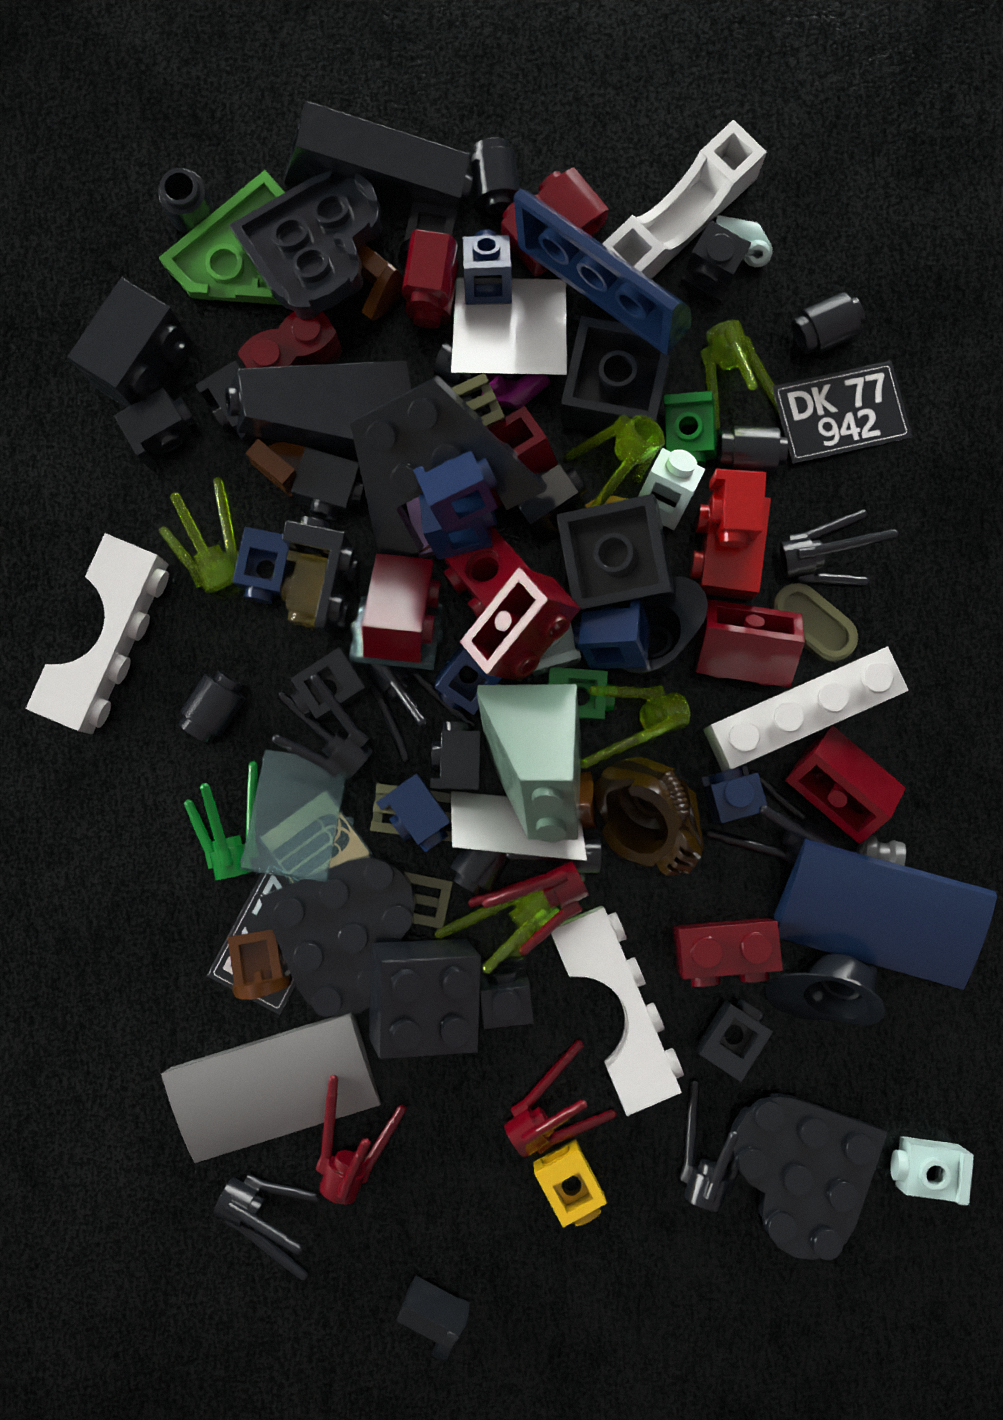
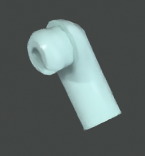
(760, 249)

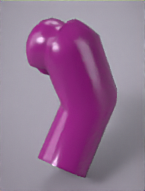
(517, 393)

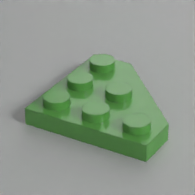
(211, 260)

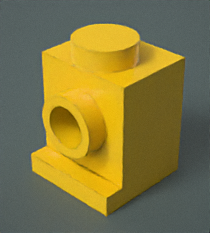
(576, 1205)

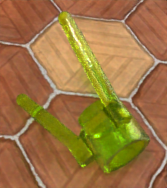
(733, 349)
(635, 444)
(213, 566)
(658, 716)
(529, 915)

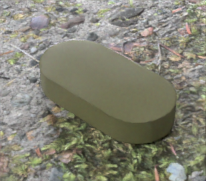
(826, 630)

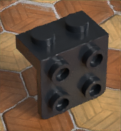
(315, 538)

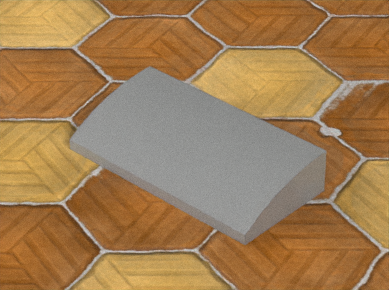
(270, 1087)

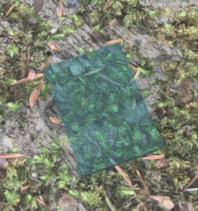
(293, 818)

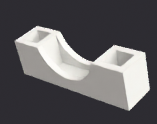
(707, 188)
(80, 690)
(805, 709)
(639, 1064)

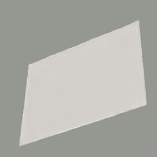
(515, 335)

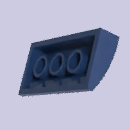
(600, 273)
(885, 914)

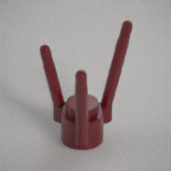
(559, 886)
(534, 1130)
(348, 1169)

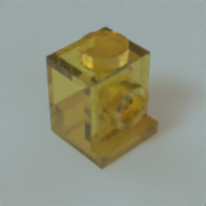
(303, 587)

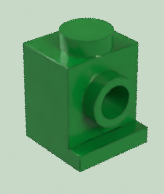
(692, 409)
(597, 705)

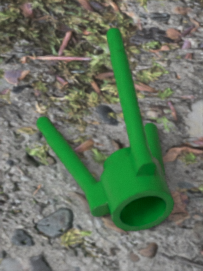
(223, 853)

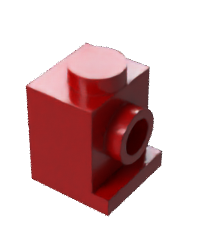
(737, 506)

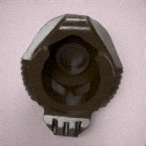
(649, 815)

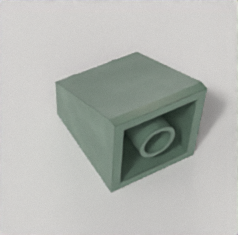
(536, 754)

